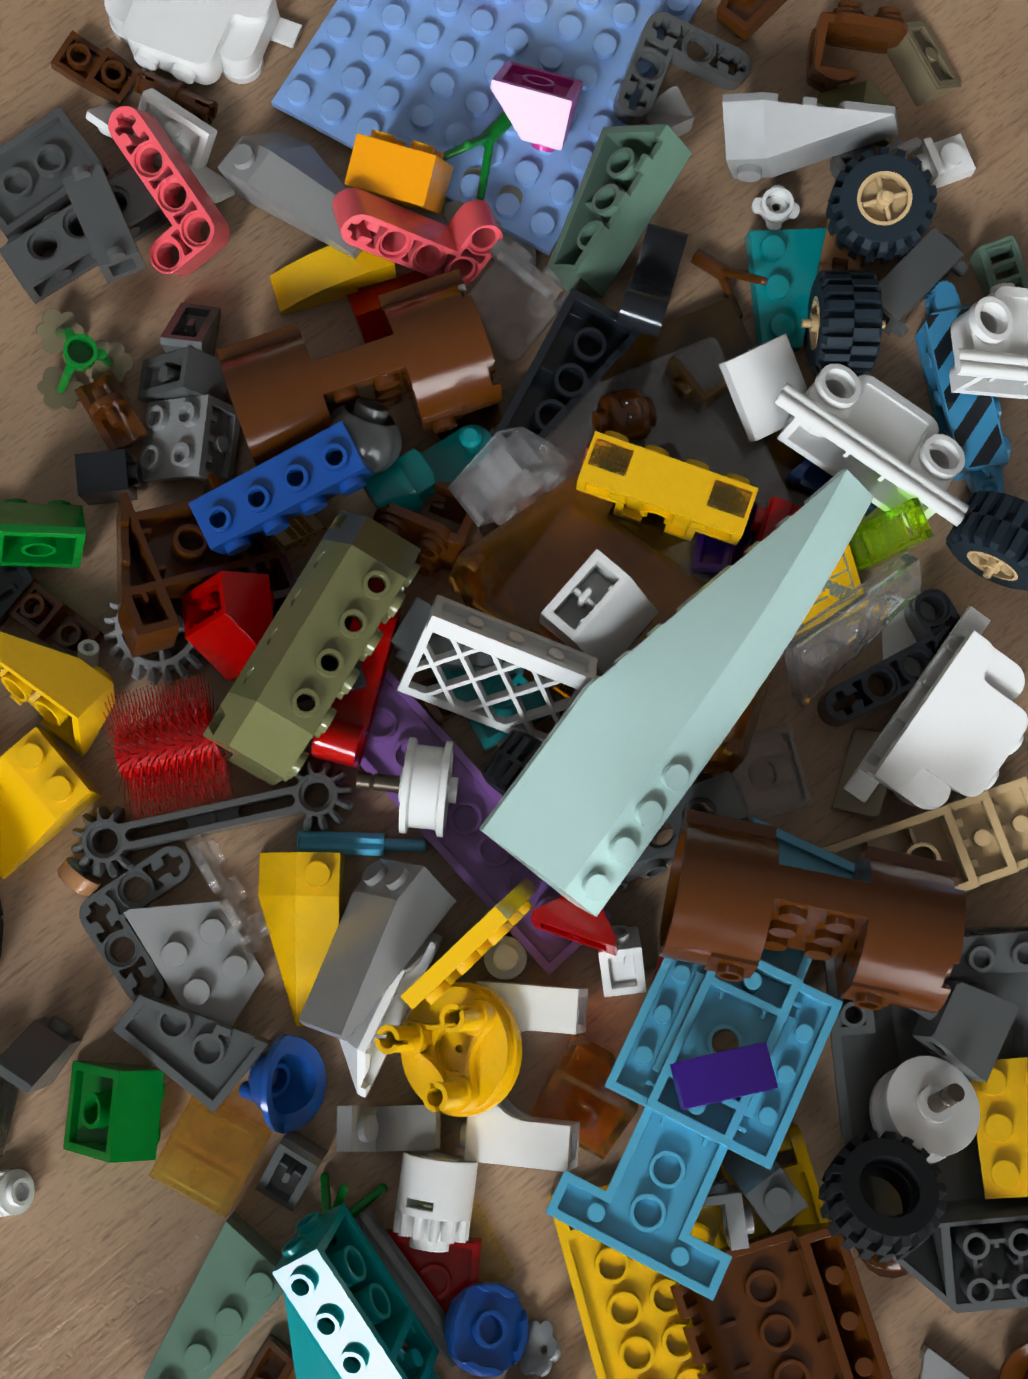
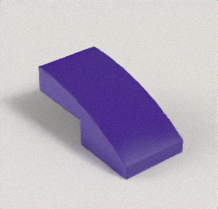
(723, 1076)

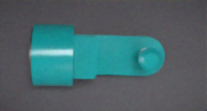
(416, 473)

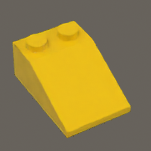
(38, 796)

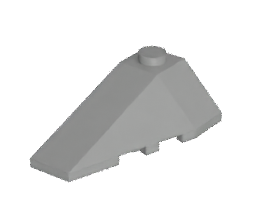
(779, 137)
(287, 182)

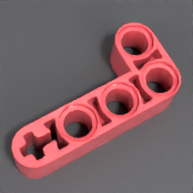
(164, 188)
(416, 239)

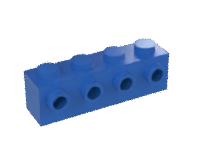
(281, 490)

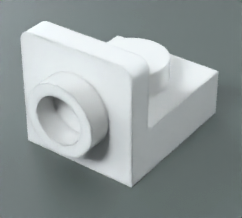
(945, 159)
(625, 971)

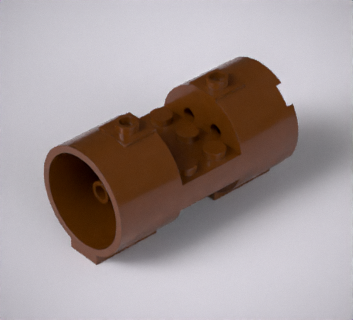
(431, 352)
(888, 926)

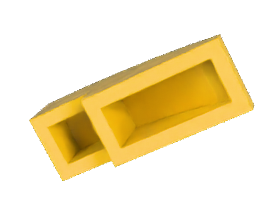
(327, 277)

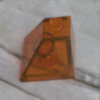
(578, 1094)

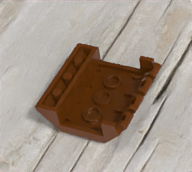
(785, 1312)

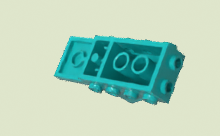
(347, 1307)

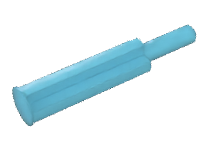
(355, 843)

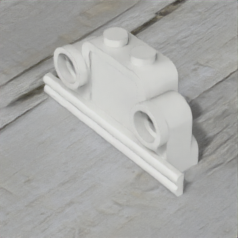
(201, 36)
(992, 345)
(876, 437)
(951, 724)

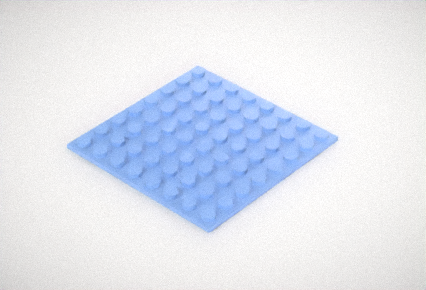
(428, 80)

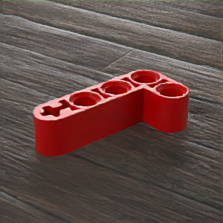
(349, 730)

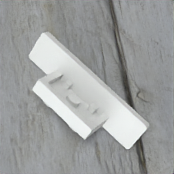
(187, 132)

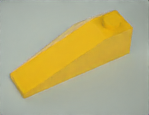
(59, 687)
(303, 910)

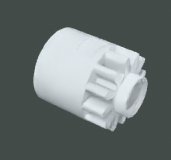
(435, 1199)

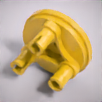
(458, 1050)

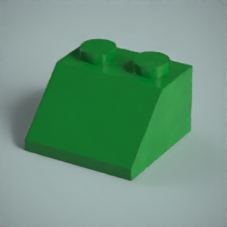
(41, 534)
(114, 1111)

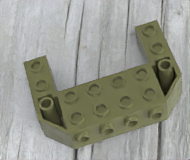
(353, 574)

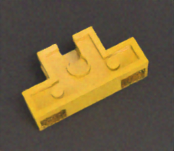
(680, 491)

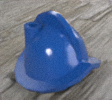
(287, 1083)

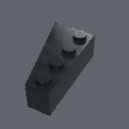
(568, 365)

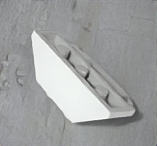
(360, 1049)

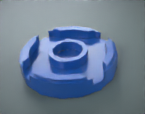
(486, 1329)

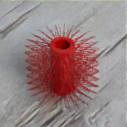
(167, 747)

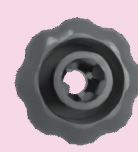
(372, 430)

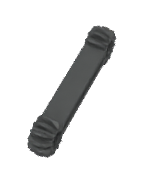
(208, 820)

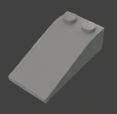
(375, 940)

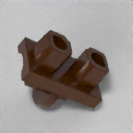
(112, 412)

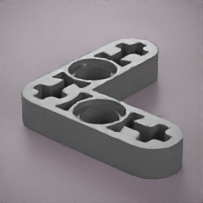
(663, 53)
(115, 896)

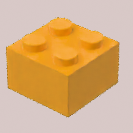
(399, 173)

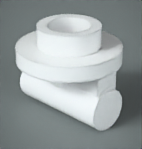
(16, 1191)

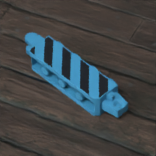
(963, 417)

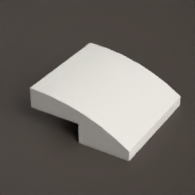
(756, 382)

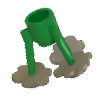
(79, 354)

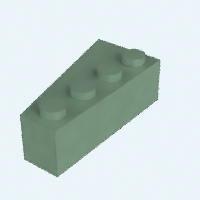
(615, 203)
(221, 1306)

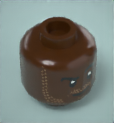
(626, 413)

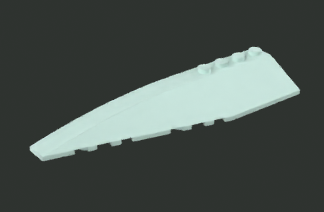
(666, 706)

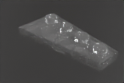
(846, 627)

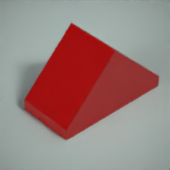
(575, 924)

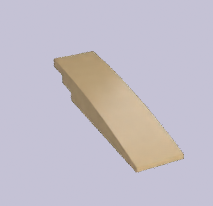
(977, 833)

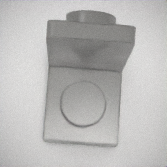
(387, 1128)

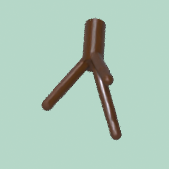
(723, 272)

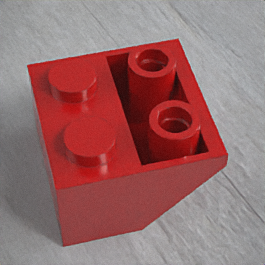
(228, 618)

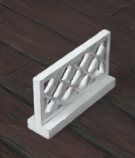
(503, 642)

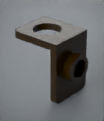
(689, 390)

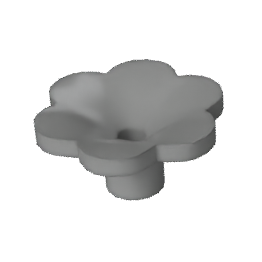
(540, 1349)

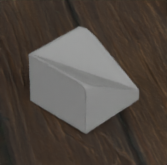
(672, 110)

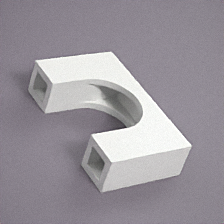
(506, 1133)

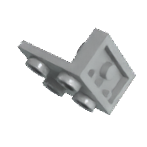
(189, 439)

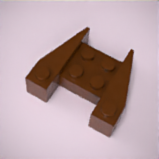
(167, 557)

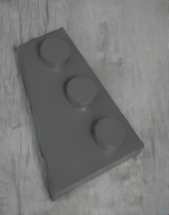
(191, 1047)

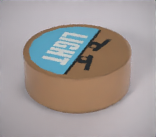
(78, 878)

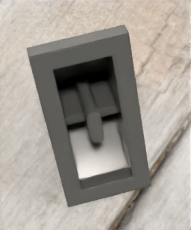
(192, 327)
(291, 1169)

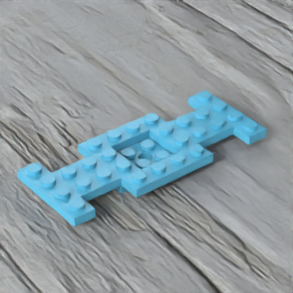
(679, 1152)

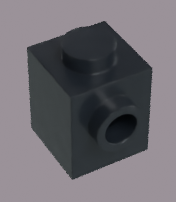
(106, 475)

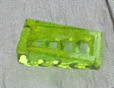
(877, 541)

